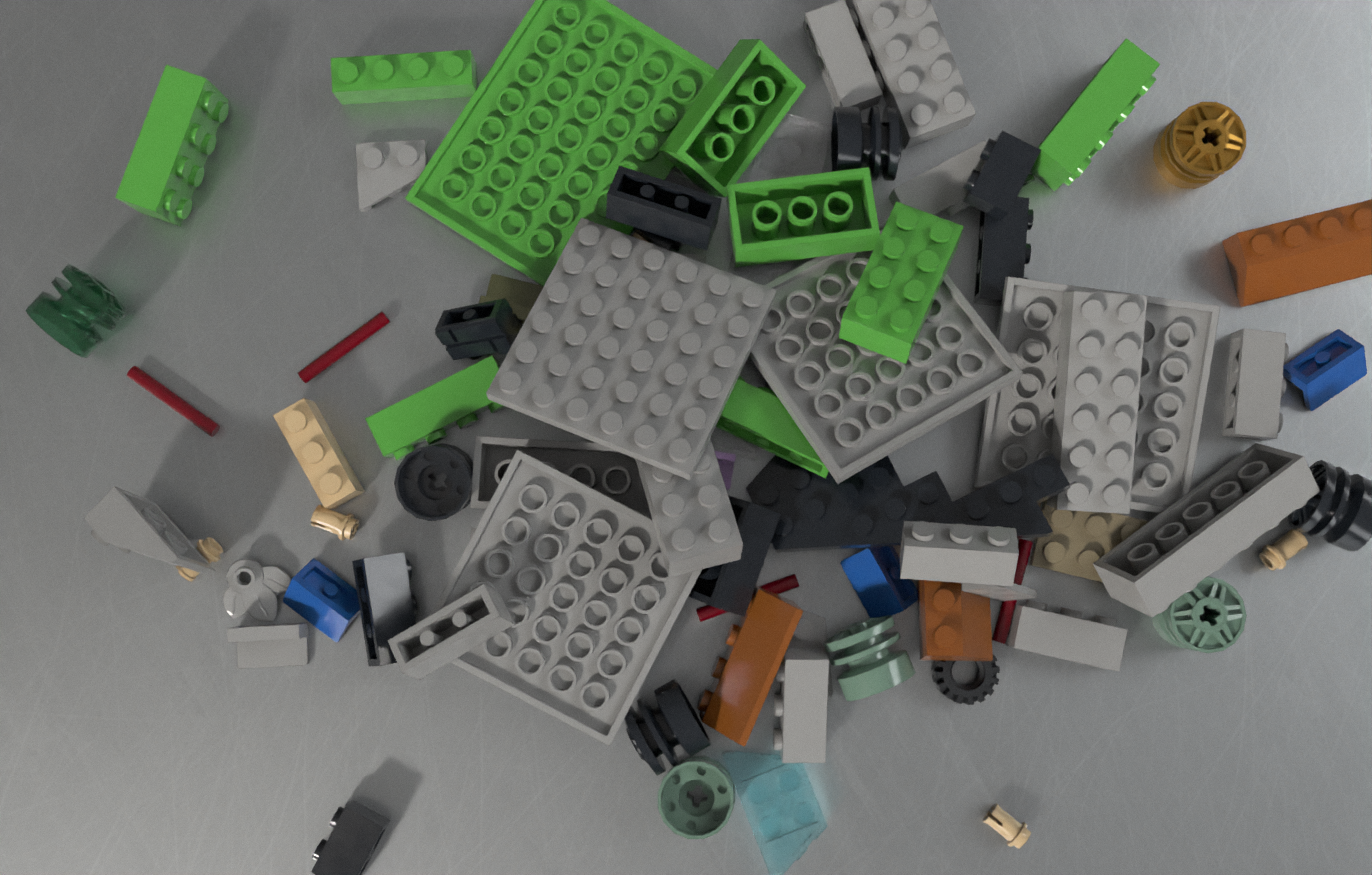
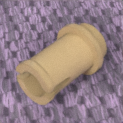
(335, 522)
(210, 551)
(1277, 554)
(1007, 826)

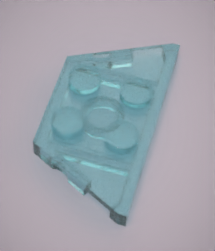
(777, 805)

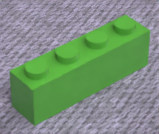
(404, 77)
(435, 410)
(764, 421)

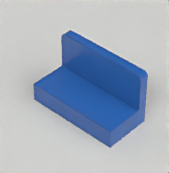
(1327, 368)
(877, 581)
(323, 599)

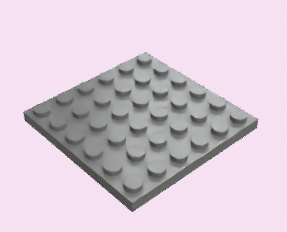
(633, 347)
(1171, 395)
(857, 401)
(581, 593)

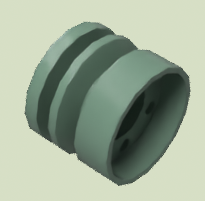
(1221, 625)
(869, 659)
(678, 806)

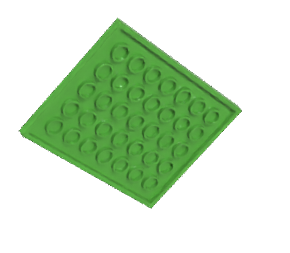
(553, 125)

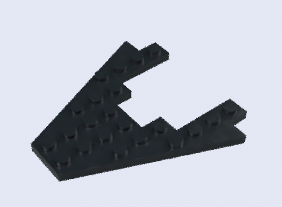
(874, 504)

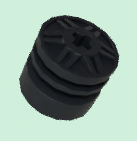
(866, 143)
(416, 481)
(1339, 510)
(665, 727)

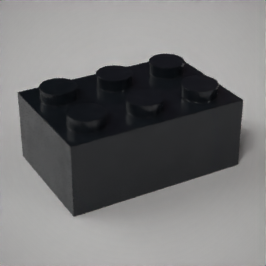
(733, 583)

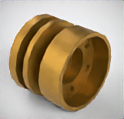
(1184, 157)

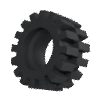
(966, 693)

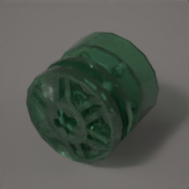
(77, 311)

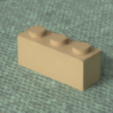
(319, 453)

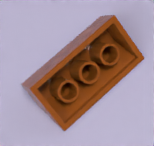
(1301, 253)
(953, 623)
(749, 665)

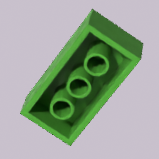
(1094, 115)
(732, 117)
(173, 146)
(802, 217)
(900, 282)

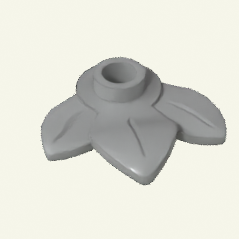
(257, 595)

